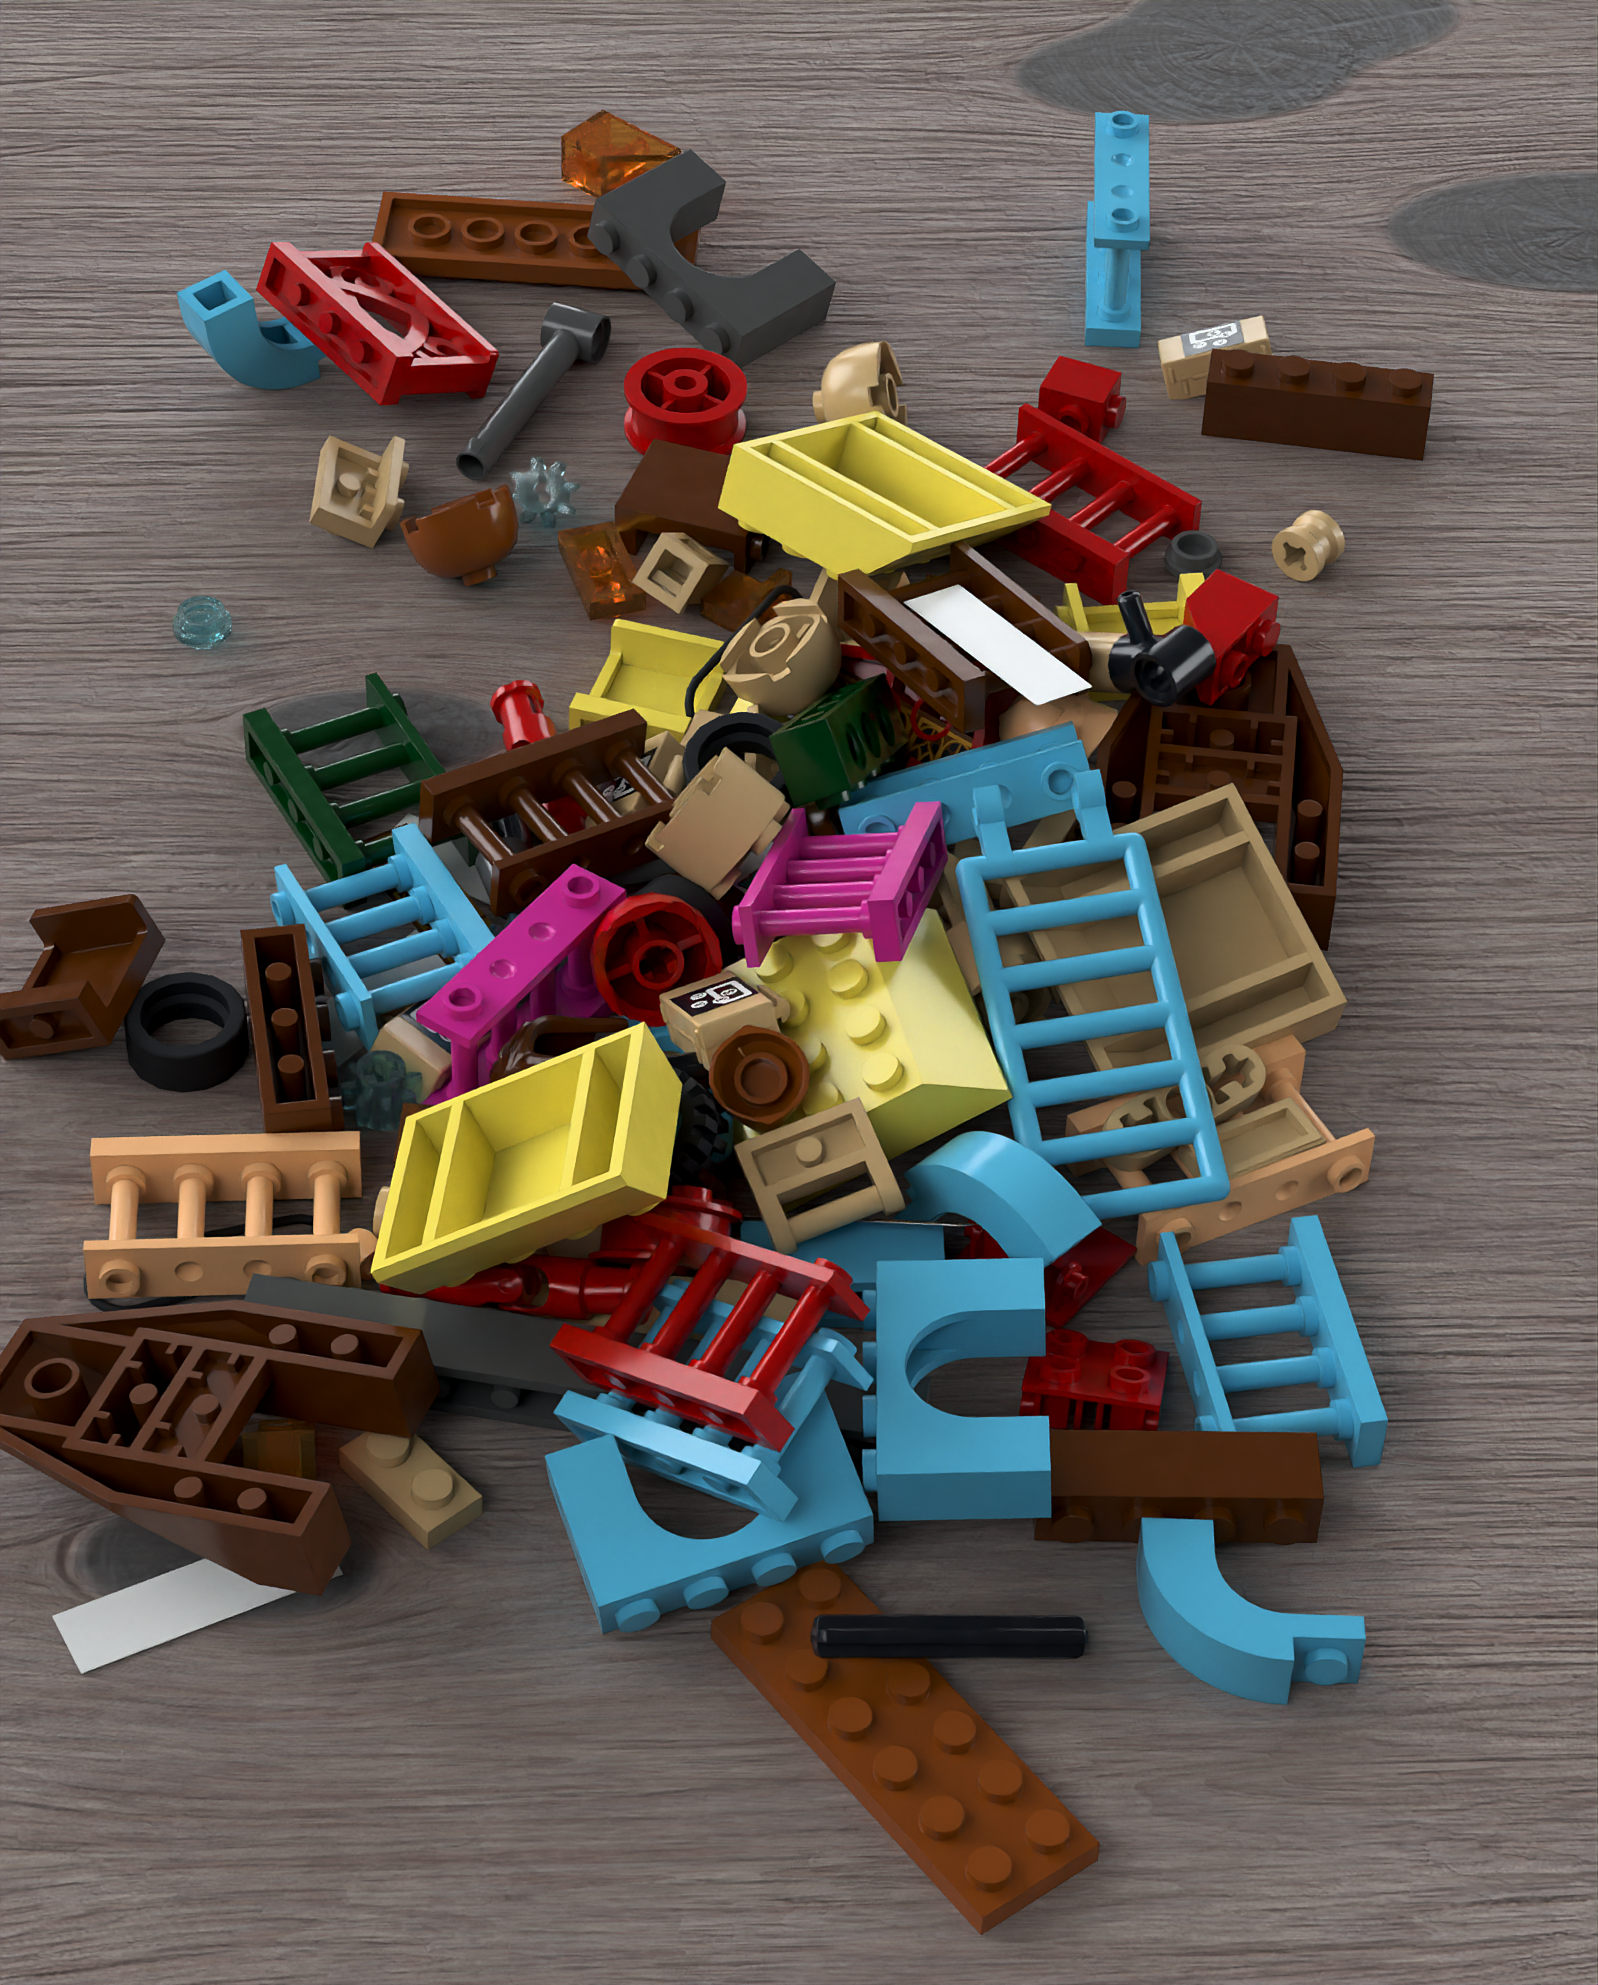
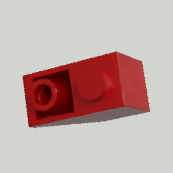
(1238, 625)

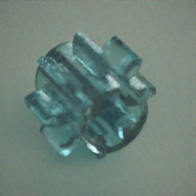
(556, 486)
(379, 1088)

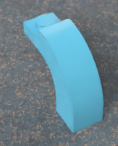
(249, 350)
(1002, 1190)
(1225, 1636)

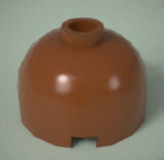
(465, 535)

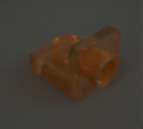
(739, 596)

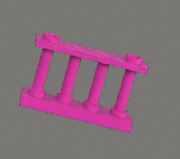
(844, 885)
(521, 962)

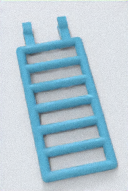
(1168, 1013)

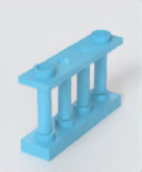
(1117, 230)
(1031, 773)
(433, 900)
(1318, 1313)
(704, 1457)

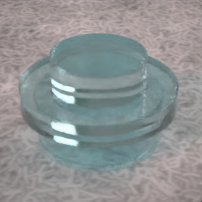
(202, 622)

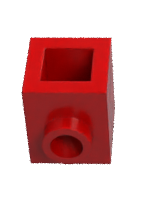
(1083, 397)

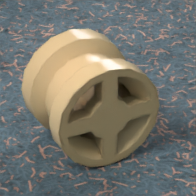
(1308, 545)

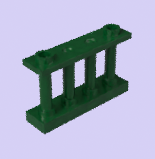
(299, 787)

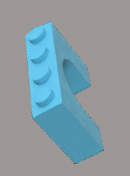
(939, 1461)
(645, 1571)

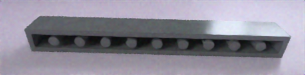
(502, 1361)

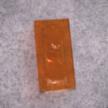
(601, 570)

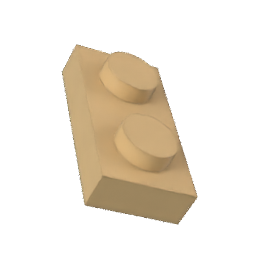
(412, 1485)

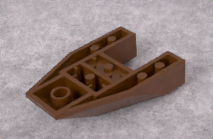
(1263, 741)
(155, 1397)

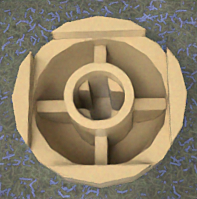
(860, 382)
(785, 660)

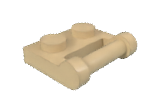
(811, 1158)

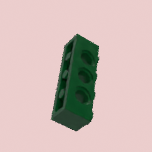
(839, 742)

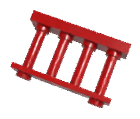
(1067, 545)
(700, 1389)

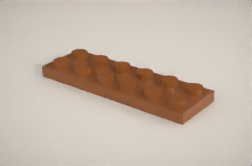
(500, 240)
(909, 1751)

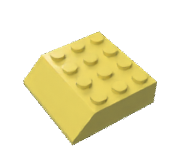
(869, 495)
(883, 1033)
(529, 1162)

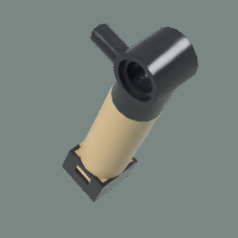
(1145, 663)

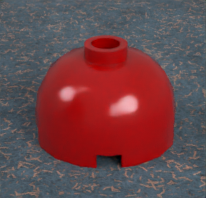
(649, 949)

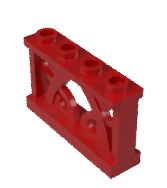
(327, 302)

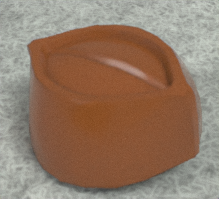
(765, 1084)

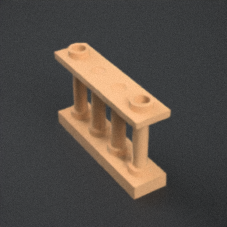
(213, 1170)
(1255, 1196)

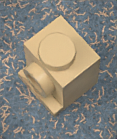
(680, 571)

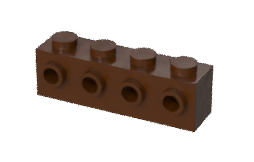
(1317, 404)
(289, 1031)
(1246, 1482)

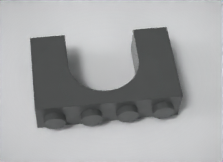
(725, 314)

